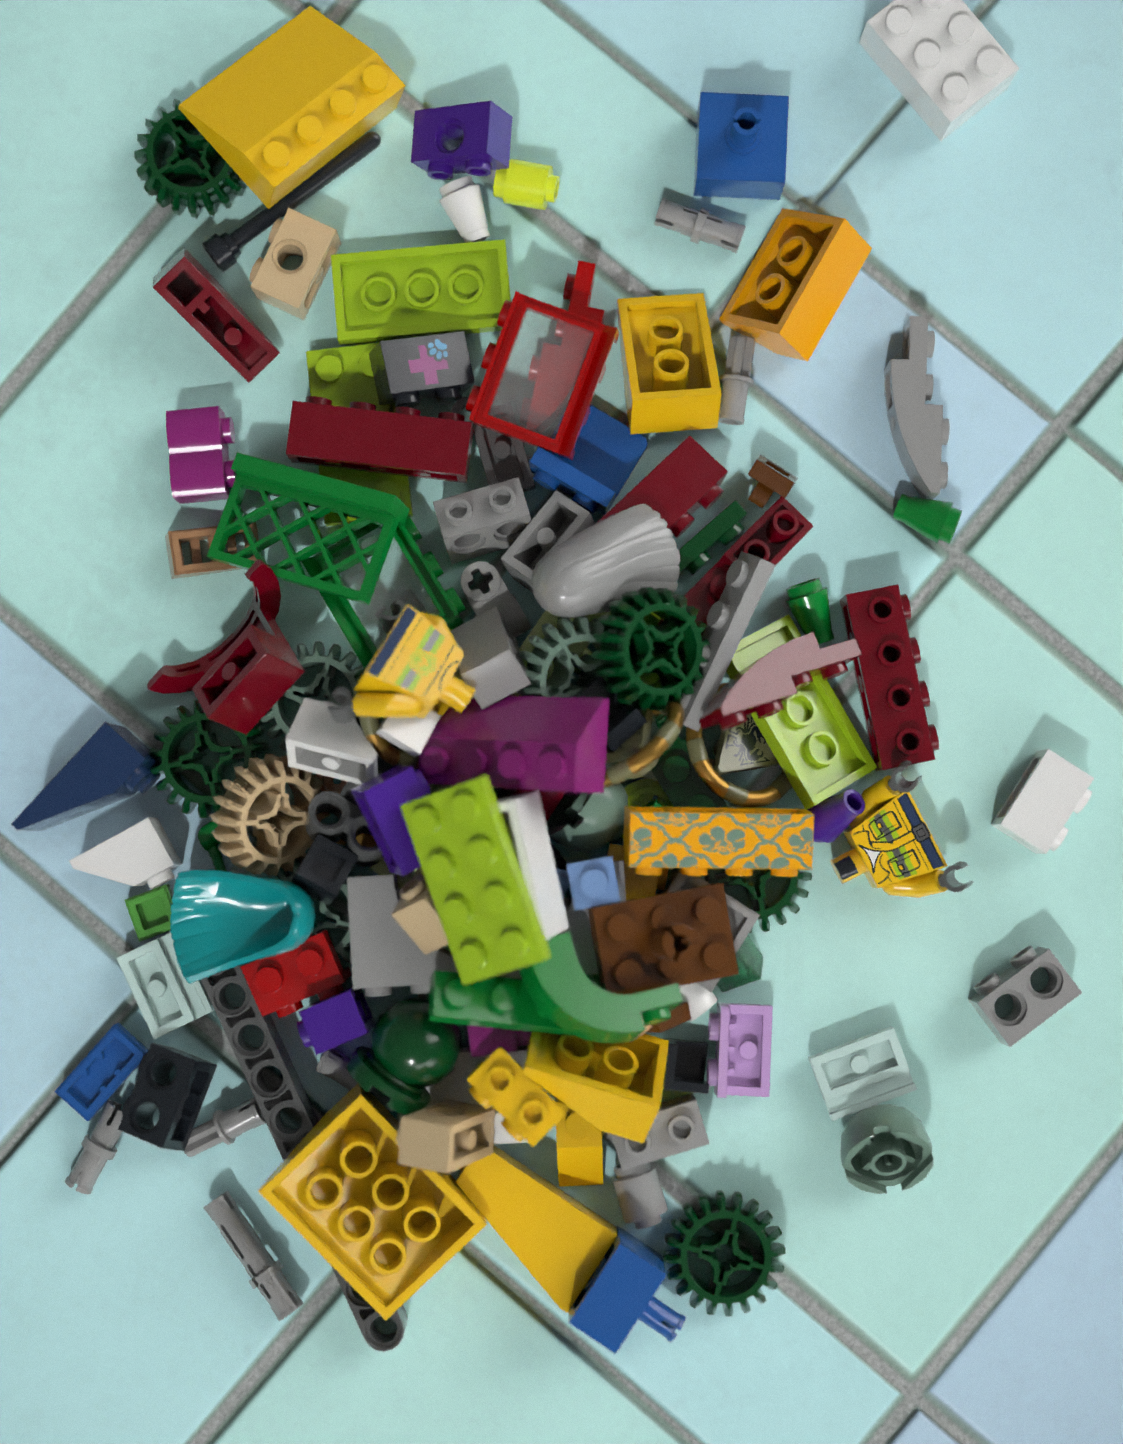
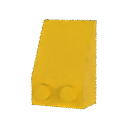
(668, 364)
(604, 1083)

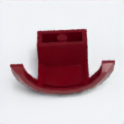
(247, 670)

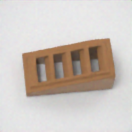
(198, 568)

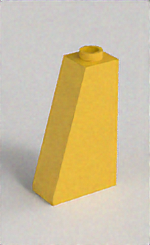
(540, 1223)

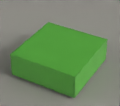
(151, 912)

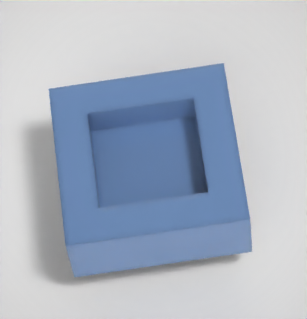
(593, 883)

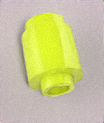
(526, 184)

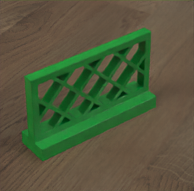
(327, 496)

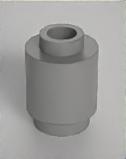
(639, 1195)

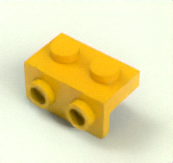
(521, 1102)

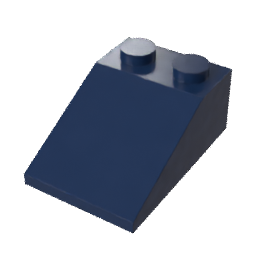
(101, 773)

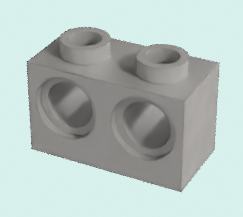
(482, 519)
(1029, 1006)
(674, 1131)

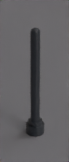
(226, 247)

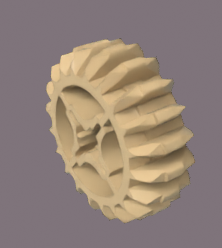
(260, 800)

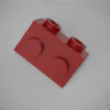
(287, 978)

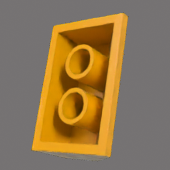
(796, 282)

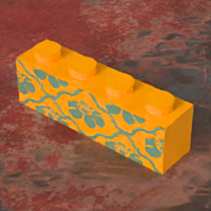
(718, 839)

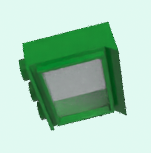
(404, 577)

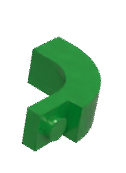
(585, 1009)

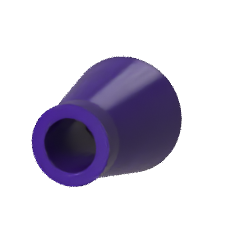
(835, 815)

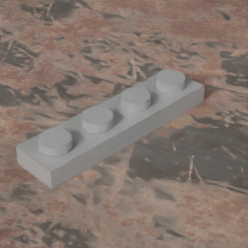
(725, 628)

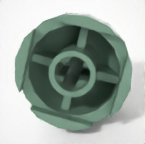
(588, 819)
(885, 1149)

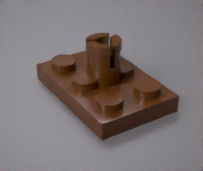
(663, 940)

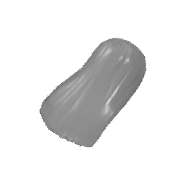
(605, 562)

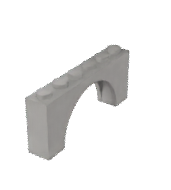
(389, 958)

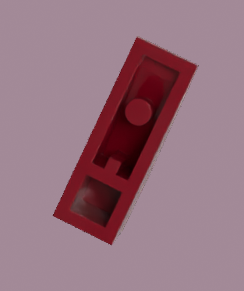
(214, 315)

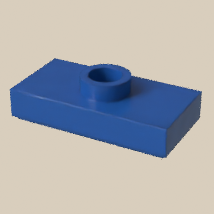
(102, 1071)

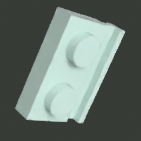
(160, 988)
(862, 1073)

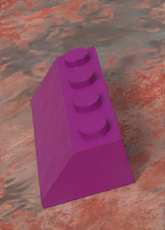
(521, 744)

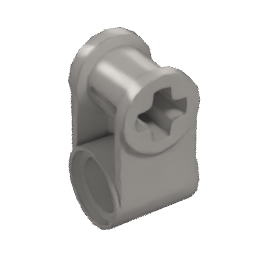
(497, 596)

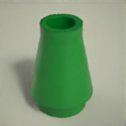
(929, 517)
(811, 608)

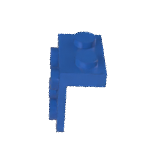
(600, 465)

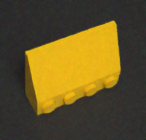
(293, 103)
(363, 1211)

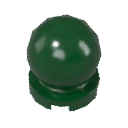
(406, 1055)

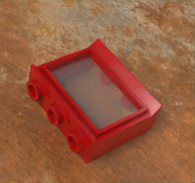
(541, 374)

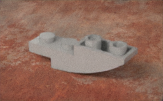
(916, 426)

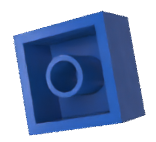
(741, 145)
(623, 1293)

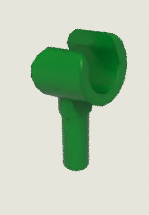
(210, 844)

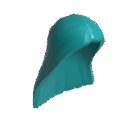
(235, 919)

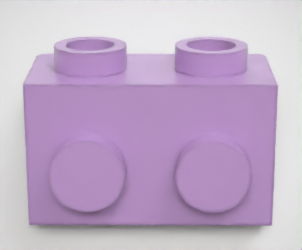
(741, 1051)

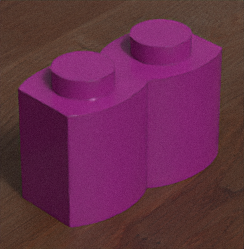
(200, 454)

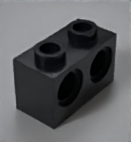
(176, 1100)

